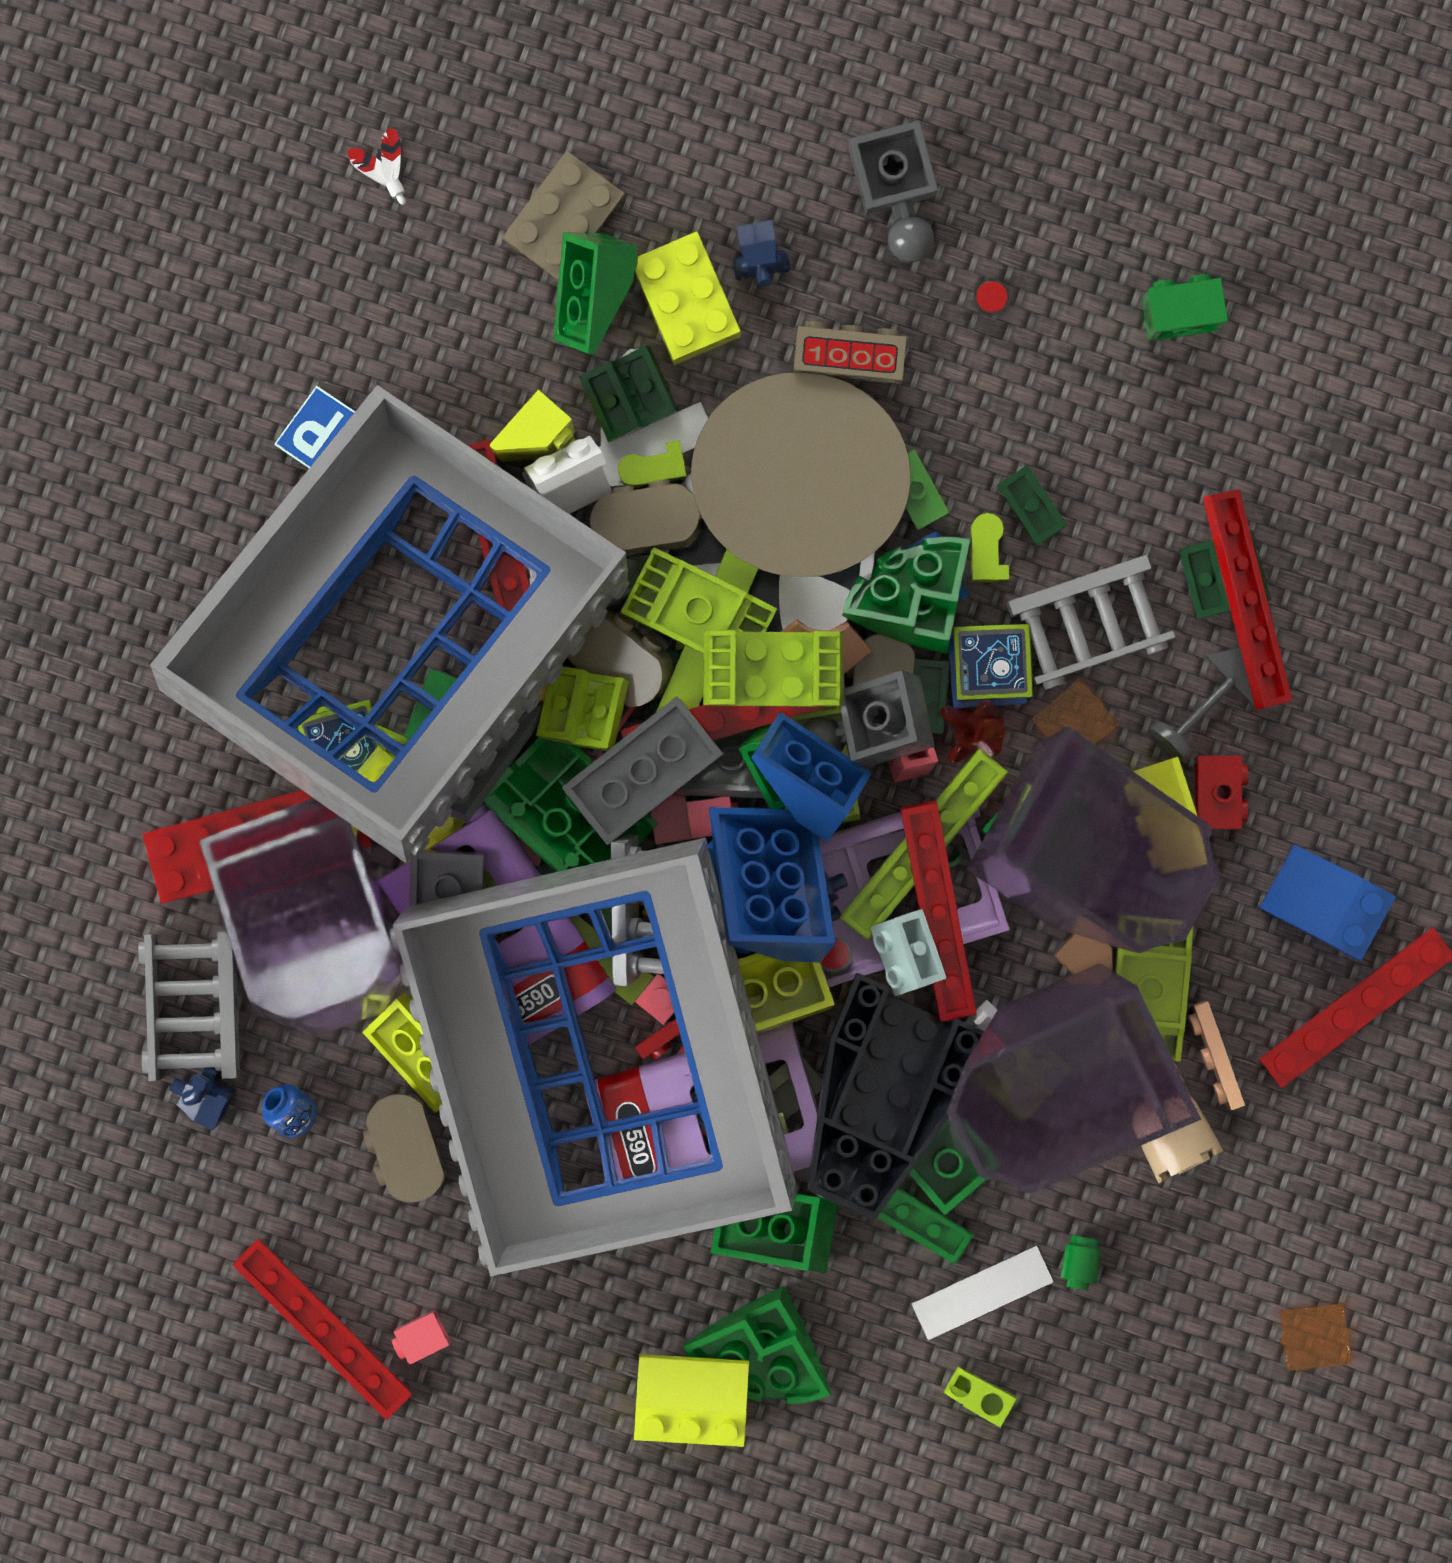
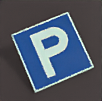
(314, 427)

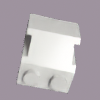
(570, 476)

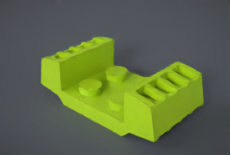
(688, 601)
(773, 668)
(1164, 984)

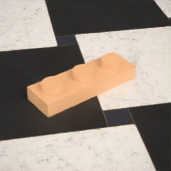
(1215, 1056)

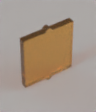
(1077, 710)
(1315, 1336)

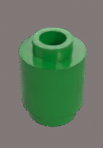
(1081, 1262)

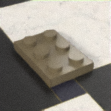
(567, 201)

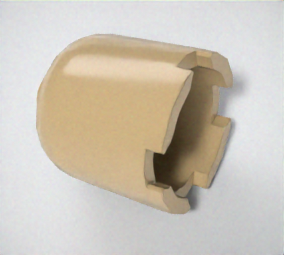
(1182, 1149)

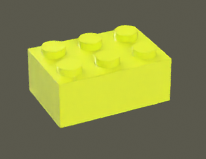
(686, 298)

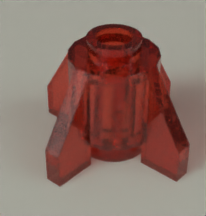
(975, 730)

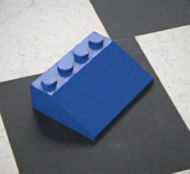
(771, 884)

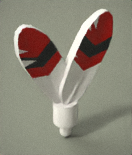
(383, 172)

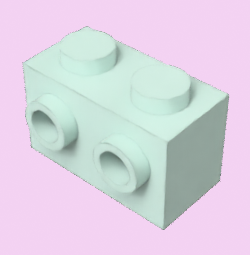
(908, 952)

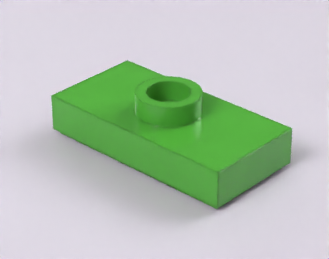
(923, 501)

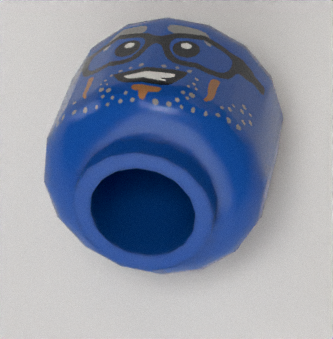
(289, 1110)

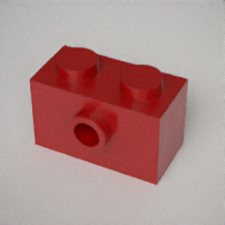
(1219, 791)

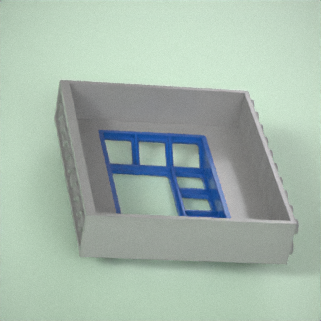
(312, 556)
(497, 1098)

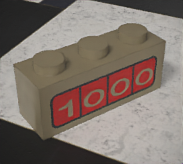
(850, 353)

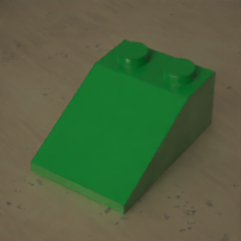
(591, 287)
(785, 1239)

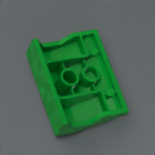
(543, 815)

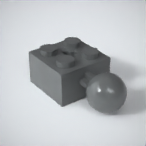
(905, 146)
(880, 720)

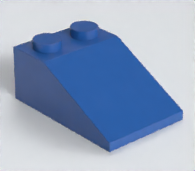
(809, 776)
(1327, 902)

